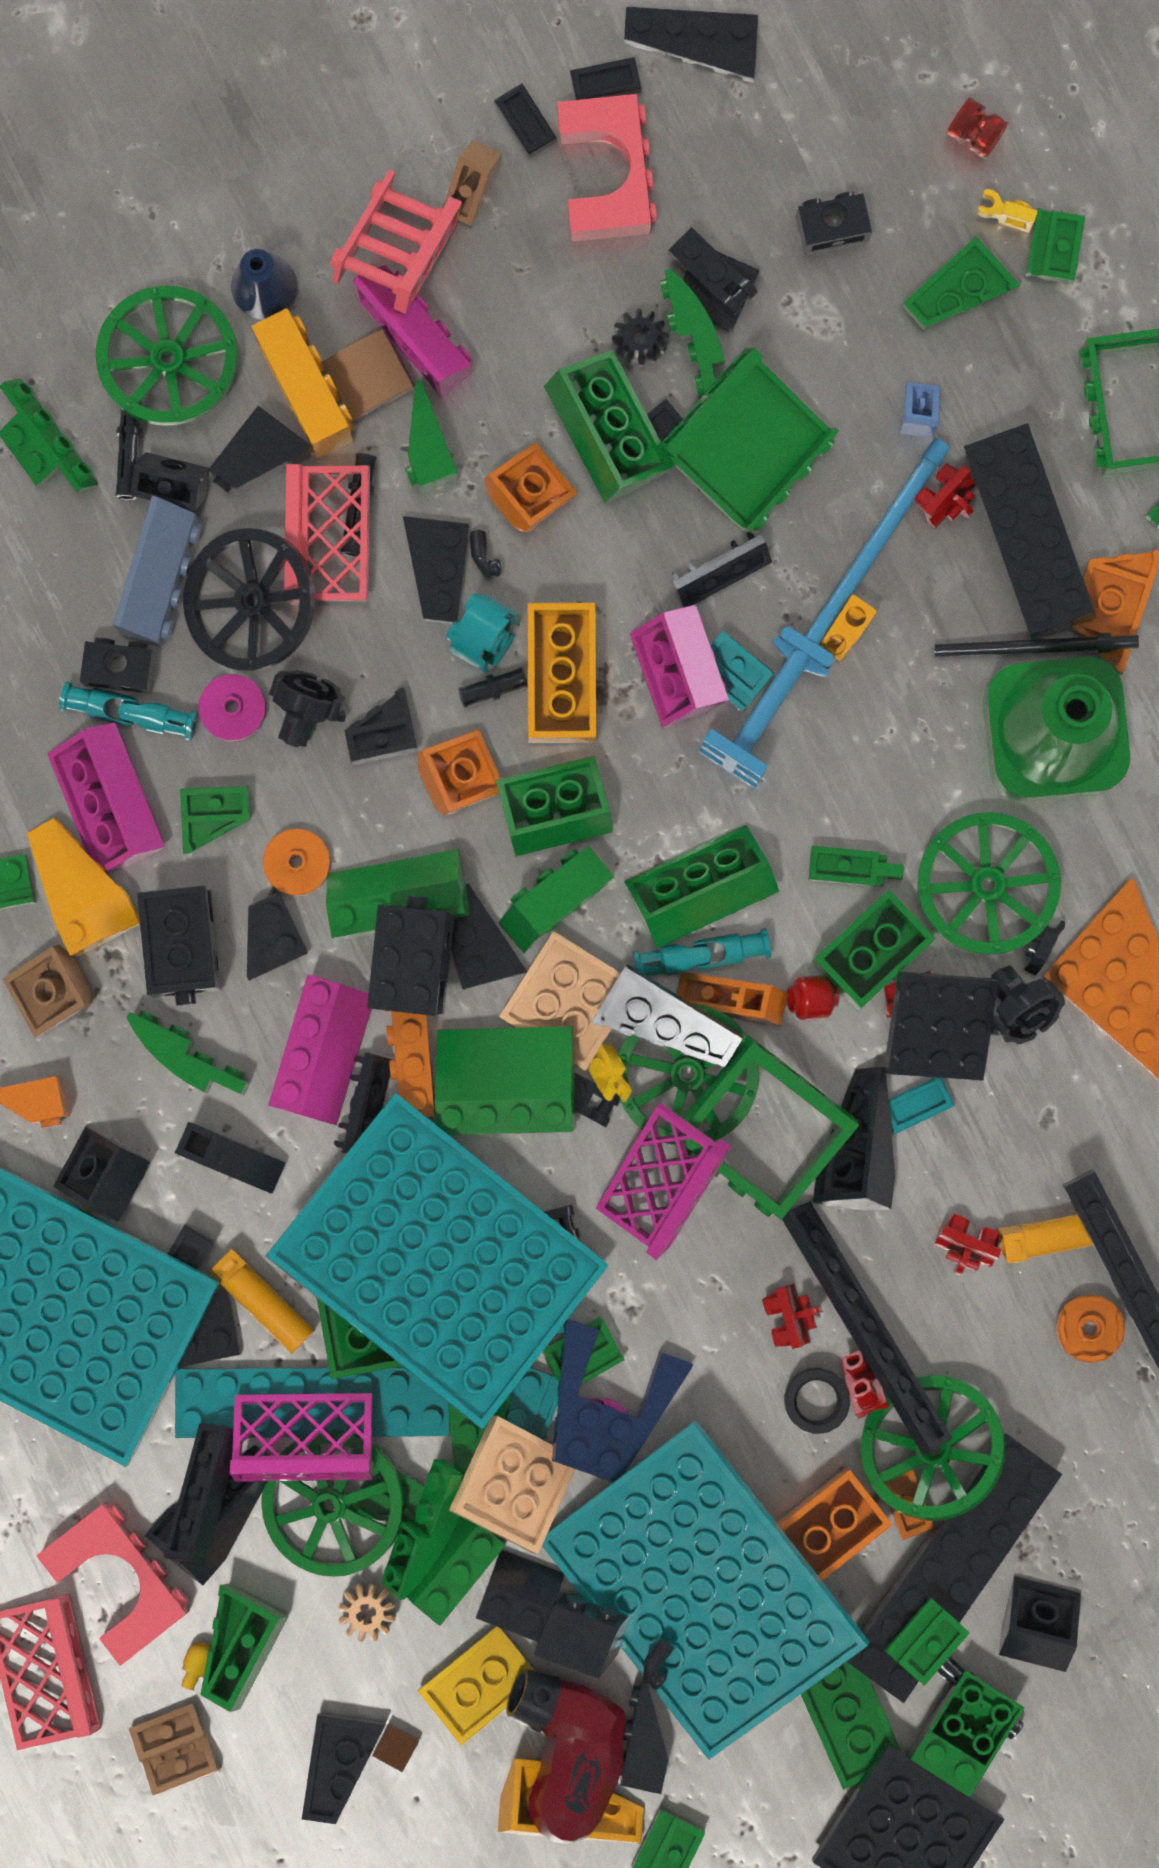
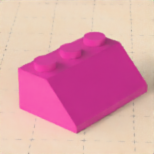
(679, 665)

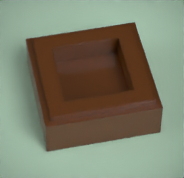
(395, 1748)

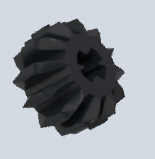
(640, 325)

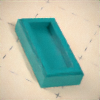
(919, 1104)

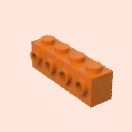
(412, 1060)

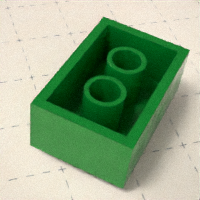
(873, 949)

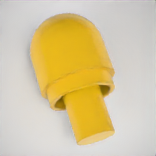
(194, 1664)

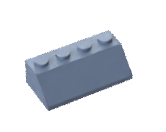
(157, 572)

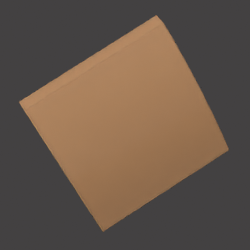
(368, 374)
(174, 1750)

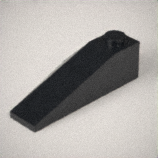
(863, 1168)
(234, 1512)

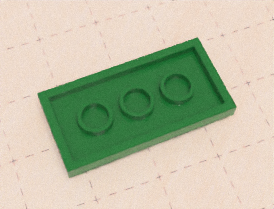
(849, 1722)

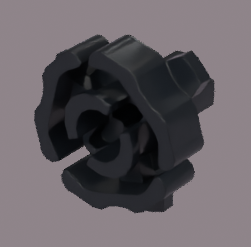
(305, 702)
(1024, 1006)

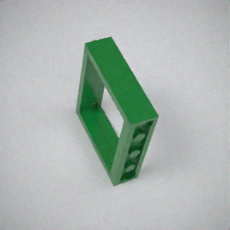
(1094, 394)
(846, 1124)

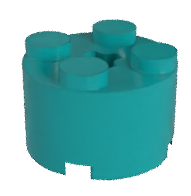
(483, 632)

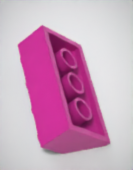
(416, 335)
(105, 798)
(321, 1050)

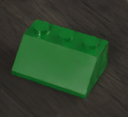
(555, 806)
(456, 1570)

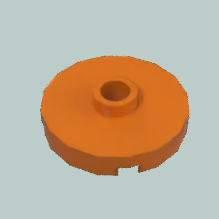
(312, 870)
(1108, 1328)

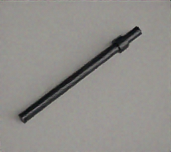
(1103, 643)

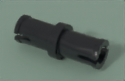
(492, 687)

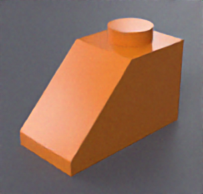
(37, 1101)

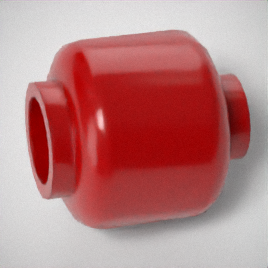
(812, 997)

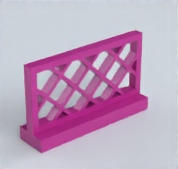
(689, 1191)
(302, 1467)

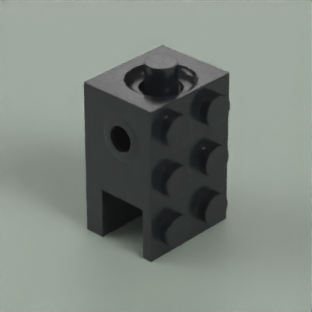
(179, 943)
(411, 958)

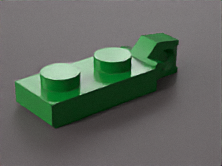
(851, 867)

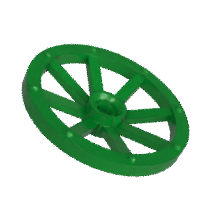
(166, 347)
(996, 876)
(684, 1084)
(965, 1501)
(341, 1503)

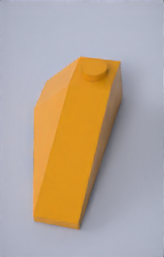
(80, 894)
(620, 1821)

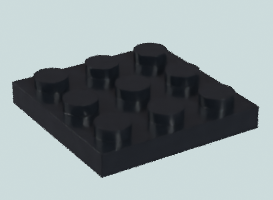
(940, 1026)

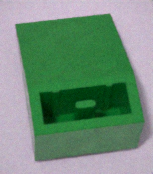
(965, 1733)

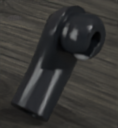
(479, 554)
(654, 1661)

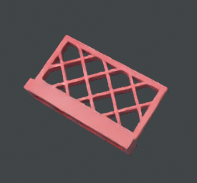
(298, 526)
(72, 1673)

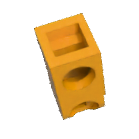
(848, 627)

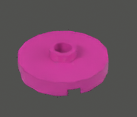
(242, 722)

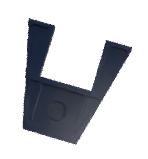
(597, 1436)

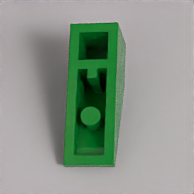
(427, 450)

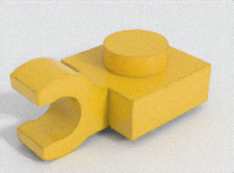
(1013, 214)
(607, 1073)

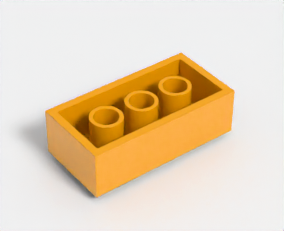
(301, 381)
(561, 673)

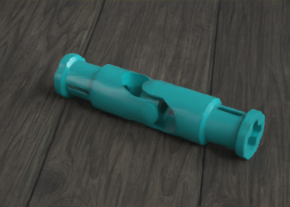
(151, 716)
(677, 959)

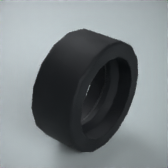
(837, 1416)

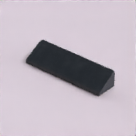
(201, 1495)

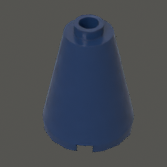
(263, 284)

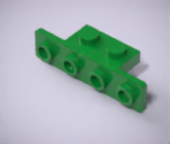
(38, 441)

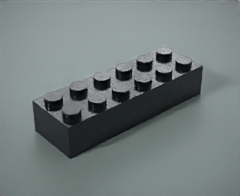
(1029, 532)

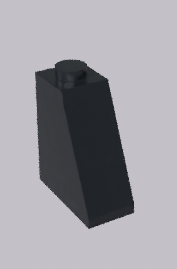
(258, 453)

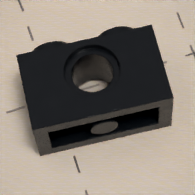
(819, 236)
(170, 480)
(134, 678)

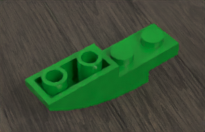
(692, 320)
(173, 1052)
(424, 1538)

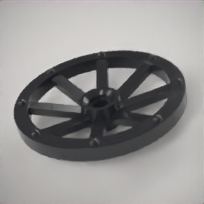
(244, 601)

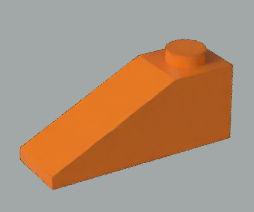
(735, 998)

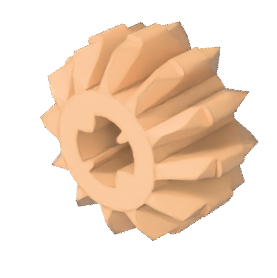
(377, 1617)

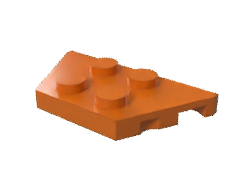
(1119, 596)

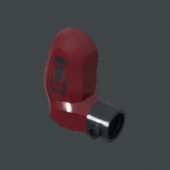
(579, 1758)

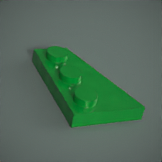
(960, 285)

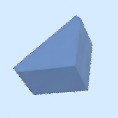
(920, 409)

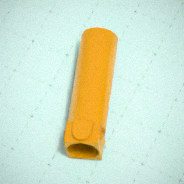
(1042, 1238)
(261, 1301)

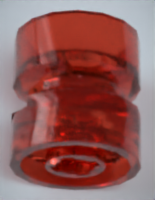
(977, 128)

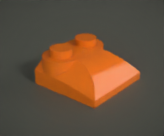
(528, 488)
(458, 772)

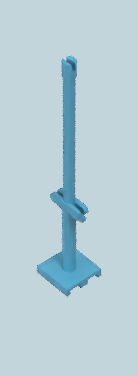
(804, 651)

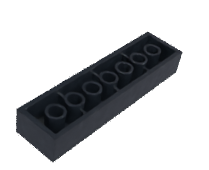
(956, 1560)

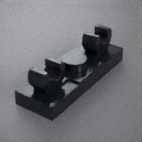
(722, 570)
(367, 1097)

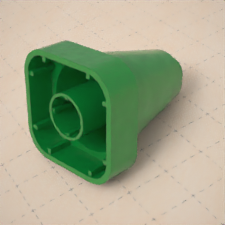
(1056, 729)

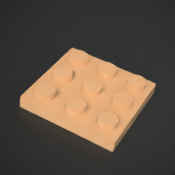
(564, 990)
(512, 1485)

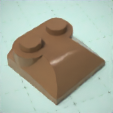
(49, 989)

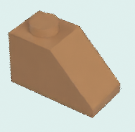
(473, 179)

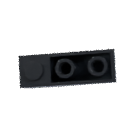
(230, 1157)
(646, 1753)

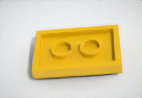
(475, 1684)

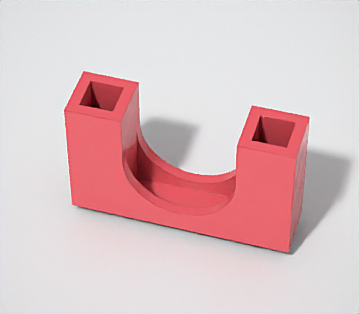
(615, 122)
(158, 1602)

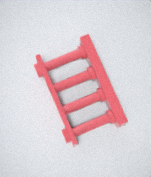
(416, 264)

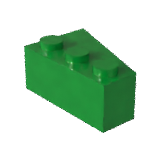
(554, 897)
(239, 1646)

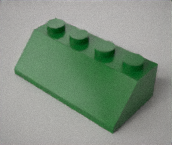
(607, 425)
(702, 886)
(357, 892)

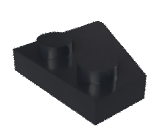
(383, 732)
(271, 936)

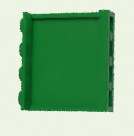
(747, 441)

